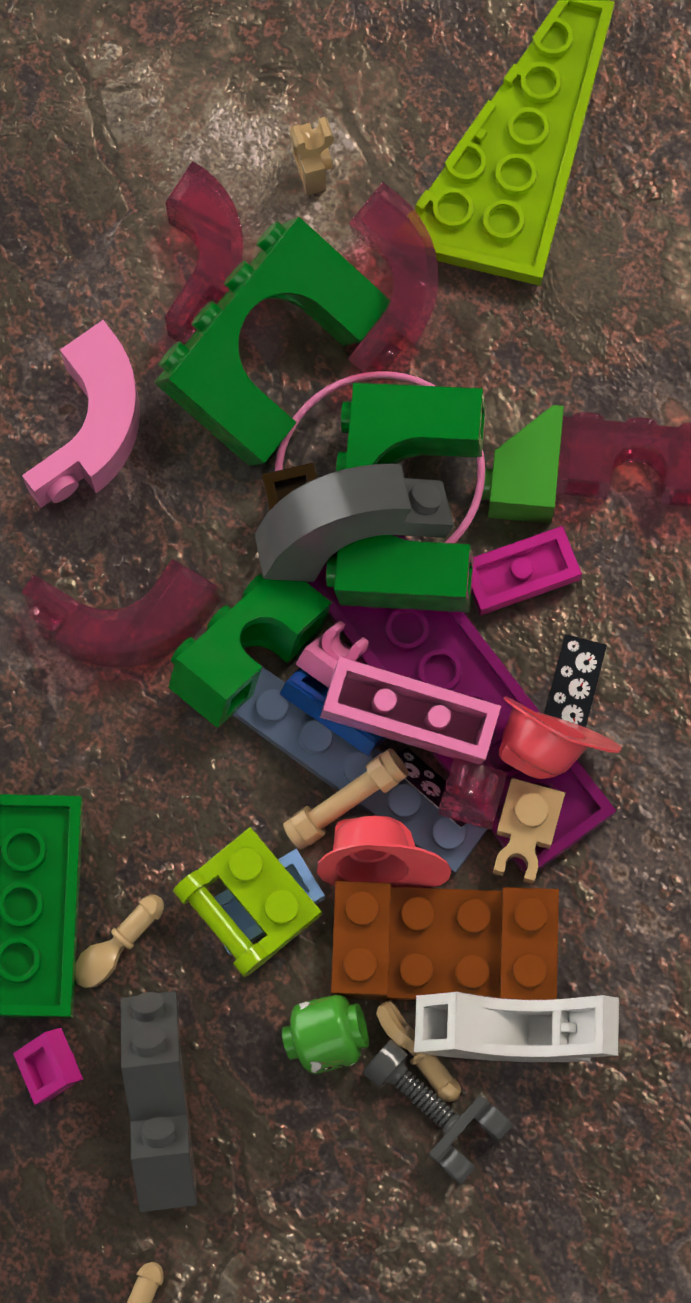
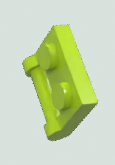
(261, 889)

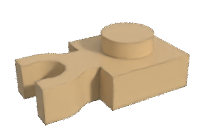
(529, 822)

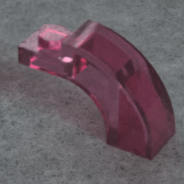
(211, 221)

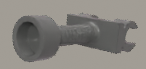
(390, 1068)

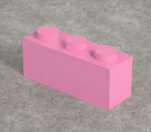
(410, 711)

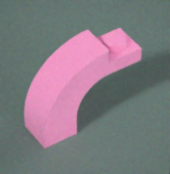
(111, 423)

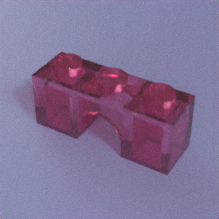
(596, 447)

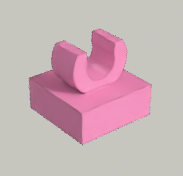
(323, 653)

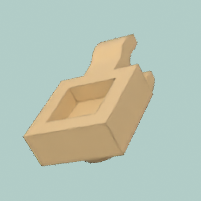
(312, 154)

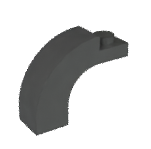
(345, 508)

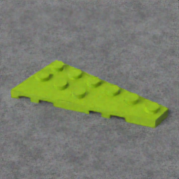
(511, 169)

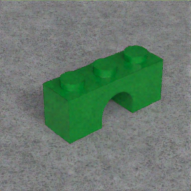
(216, 671)

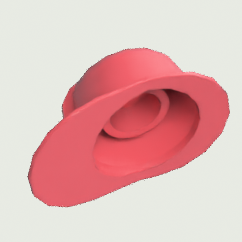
(545, 744)
(380, 852)

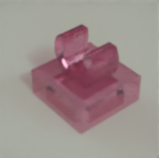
(472, 793)

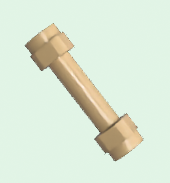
(309, 824)

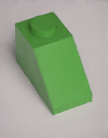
(526, 471)

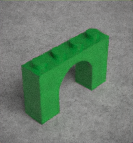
(208, 371)
(384, 428)

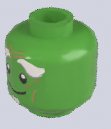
(326, 1034)

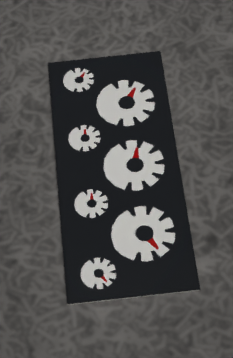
(575, 680)
(424, 779)

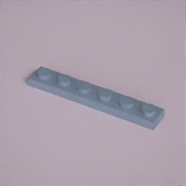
(341, 763)

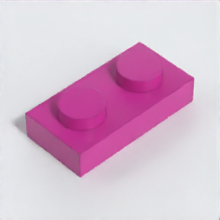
(523, 570)

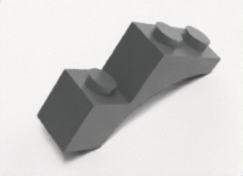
(157, 1102)

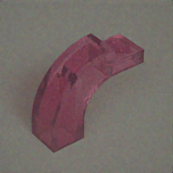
(404, 243)
(128, 635)

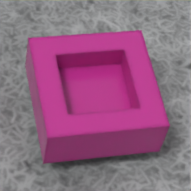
(48, 1066)

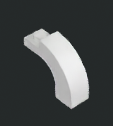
(516, 1029)

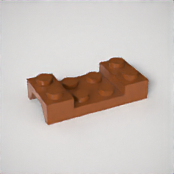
(444, 941)

